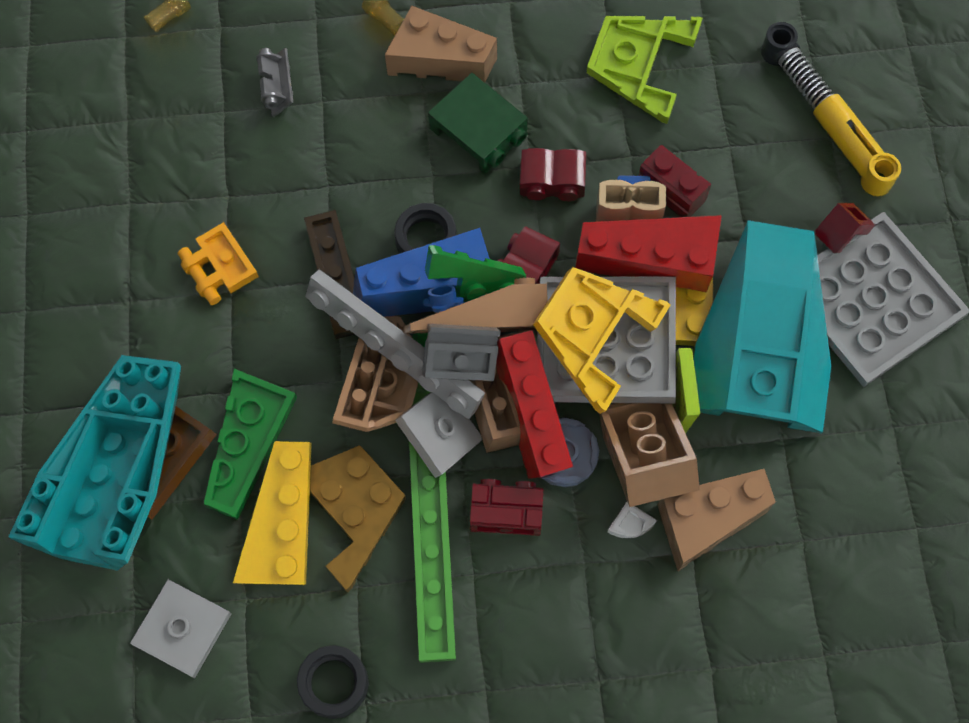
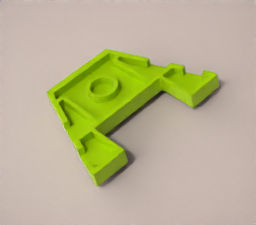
(627, 54)

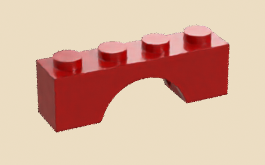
(541, 433)

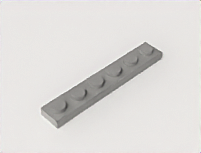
(390, 341)

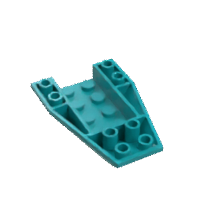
(767, 332)
(105, 469)

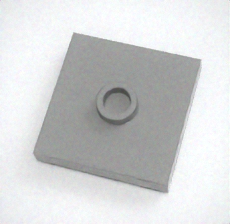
(438, 433)
(181, 628)

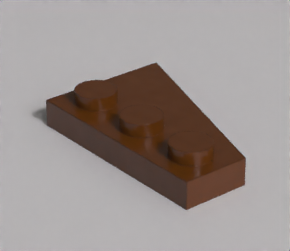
(185, 445)

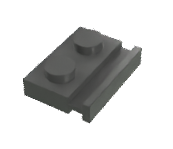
(460, 352)

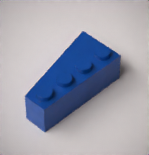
(400, 283)

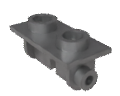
(276, 88)

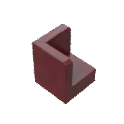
(842, 225)

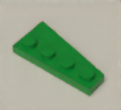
(250, 427)

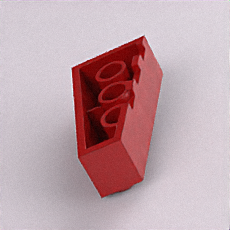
(652, 249)

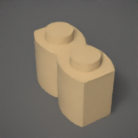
(623, 201)

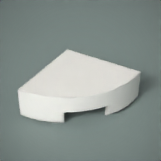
(631, 523)

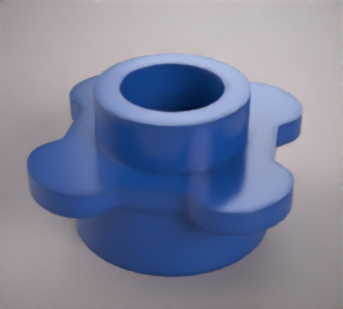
(442, 298)

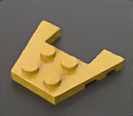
(581, 320)

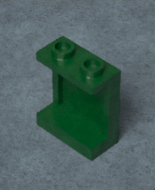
(479, 121)

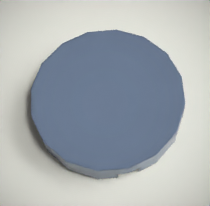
(583, 454)

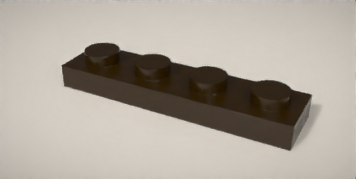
(331, 255)

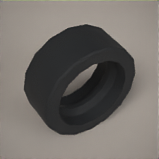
(420, 213)
(310, 665)

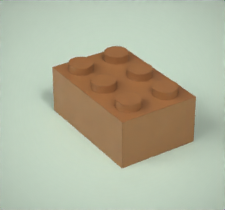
(649, 451)

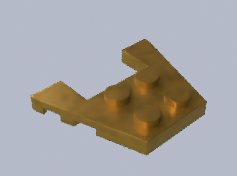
(360, 502)

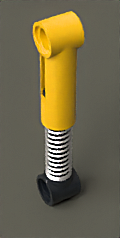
(832, 112)

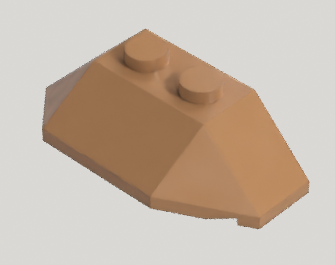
(374, 389)

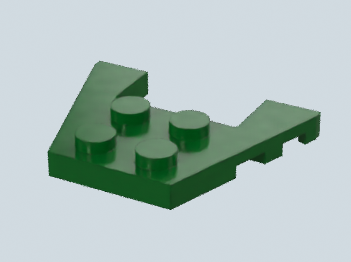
(474, 276)

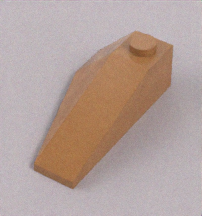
(507, 309)

